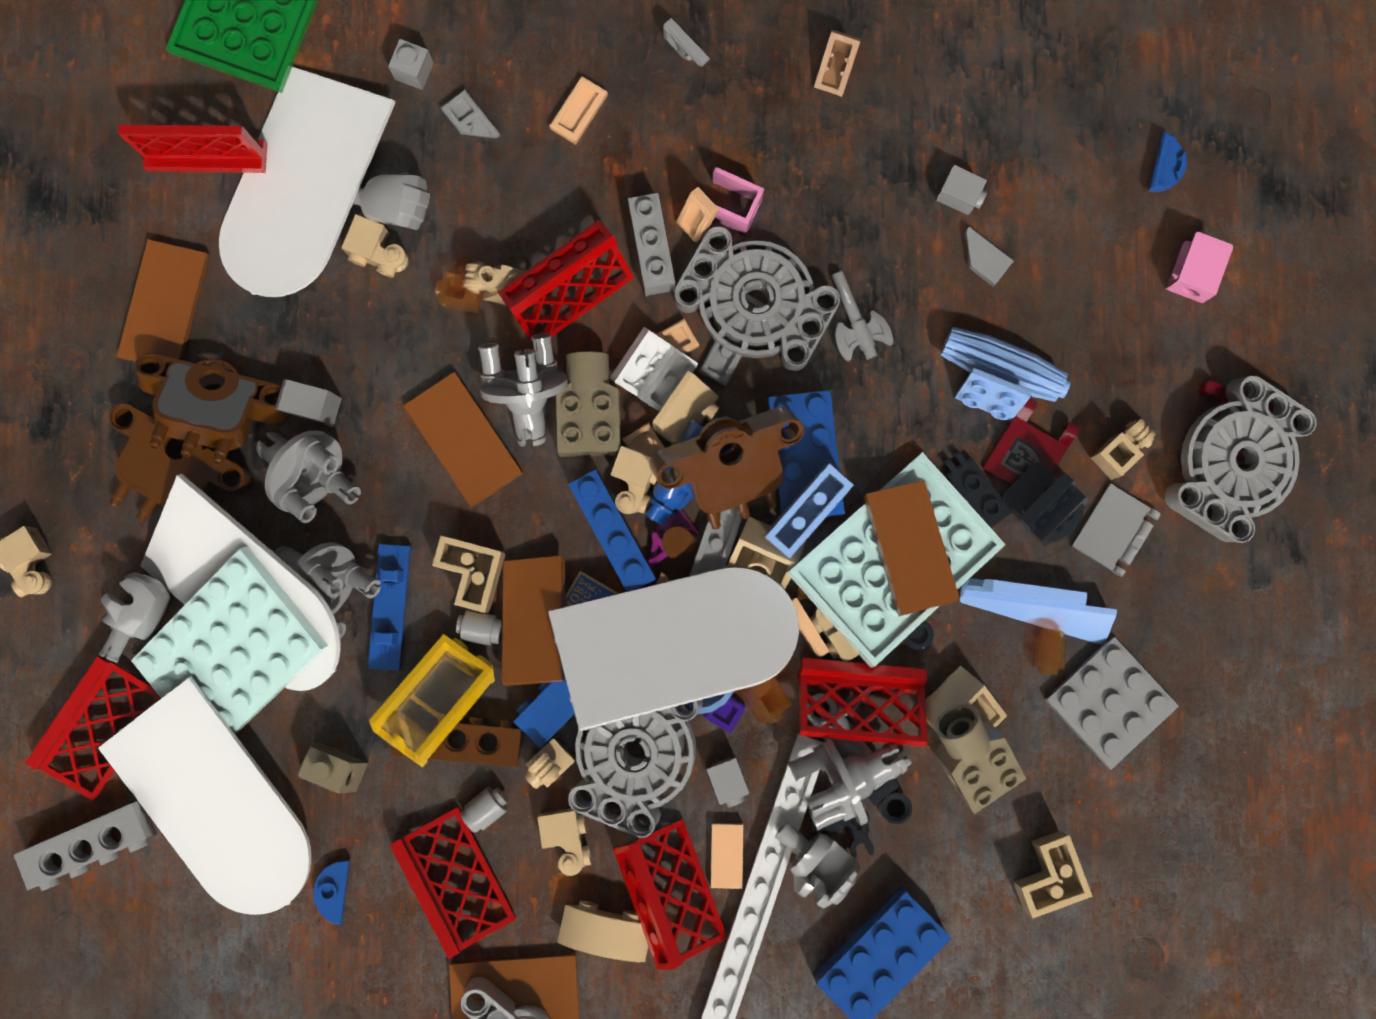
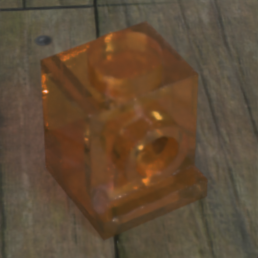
(446, 291)
(775, 701)

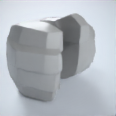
(395, 199)
(136, 619)
(819, 866)

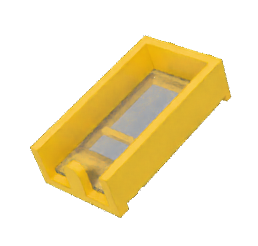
(432, 699)

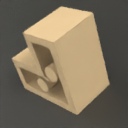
(479, 571)
(1060, 880)

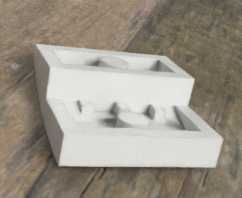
(652, 369)

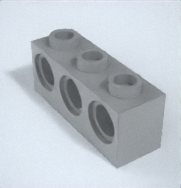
(651, 244)

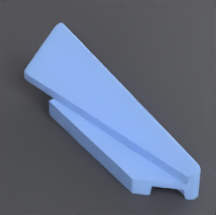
(1041, 607)

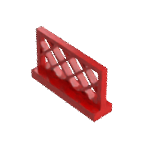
(196, 148)
(558, 270)
(858, 678)
(69, 718)
(427, 895)
(652, 909)

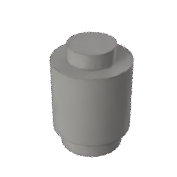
(479, 628)
(484, 809)

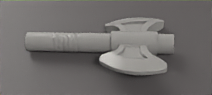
(861, 333)

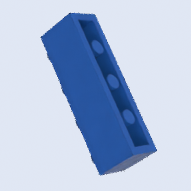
(612, 532)
(545, 714)

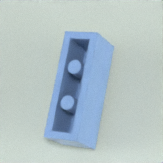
(808, 510)

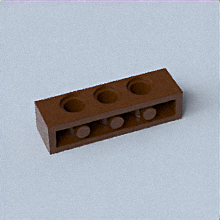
(505, 754)

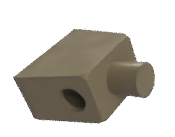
(331, 768)

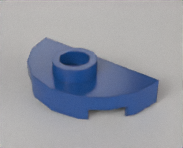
(1168, 164)
(331, 891)

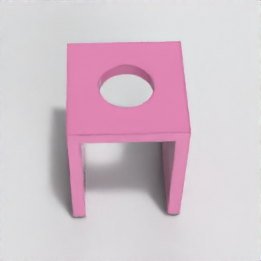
(742, 188)
(1200, 267)

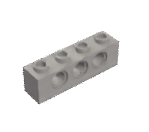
(37, 862)

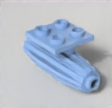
(1001, 373)

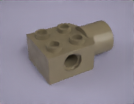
(588, 408)
(975, 757)

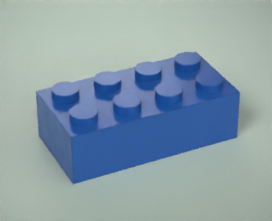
(813, 451)
(881, 957)

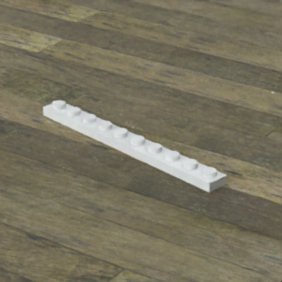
(760, 891)

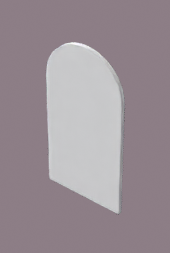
(317, 156)
(200, 537)
(673, 643)
(212, 802)

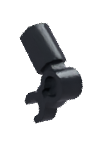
(858, 833)

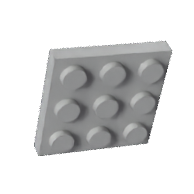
(1111, 702)

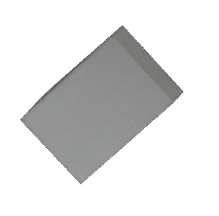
(308, 402)

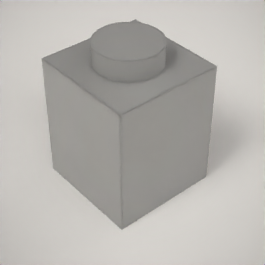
(411, 64)
(962, 190)
(728, 782)

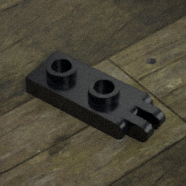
(976, 488)

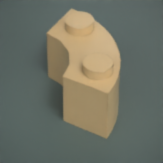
(603, 932)

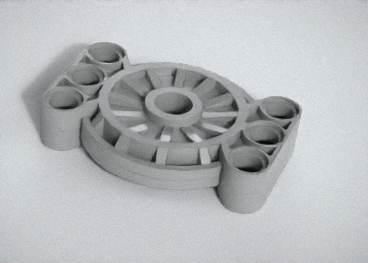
(763, 272)
(1268, 450)
(629, 781)

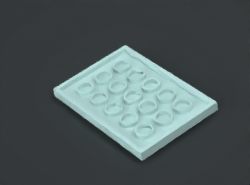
(849, 578)
(235, 640)

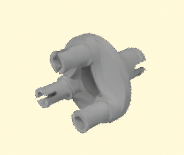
(523, 389)
(304, 472)
(332, 573)
(850, 779)

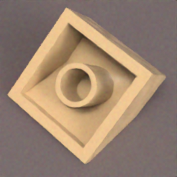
(688, 401)
(760, 555)
(963, 689)

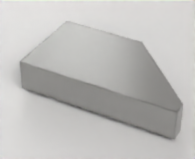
(683, 43)
(468, 117)
(985, 258)

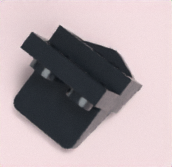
(1046, 504)

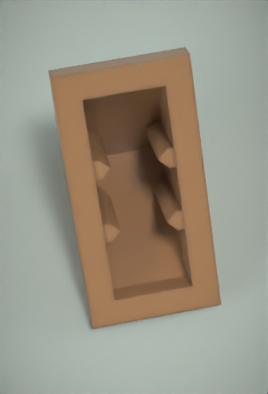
(837, 63)

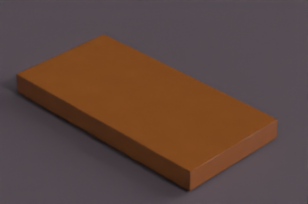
(163, 301)
(463, 439)
(911, 548)
(528, 642)
(534, 981)

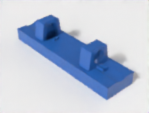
(390, 607)

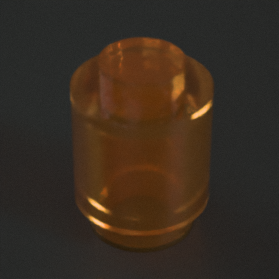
(1049, 651)

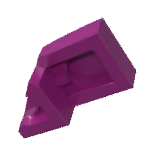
(657, 551)

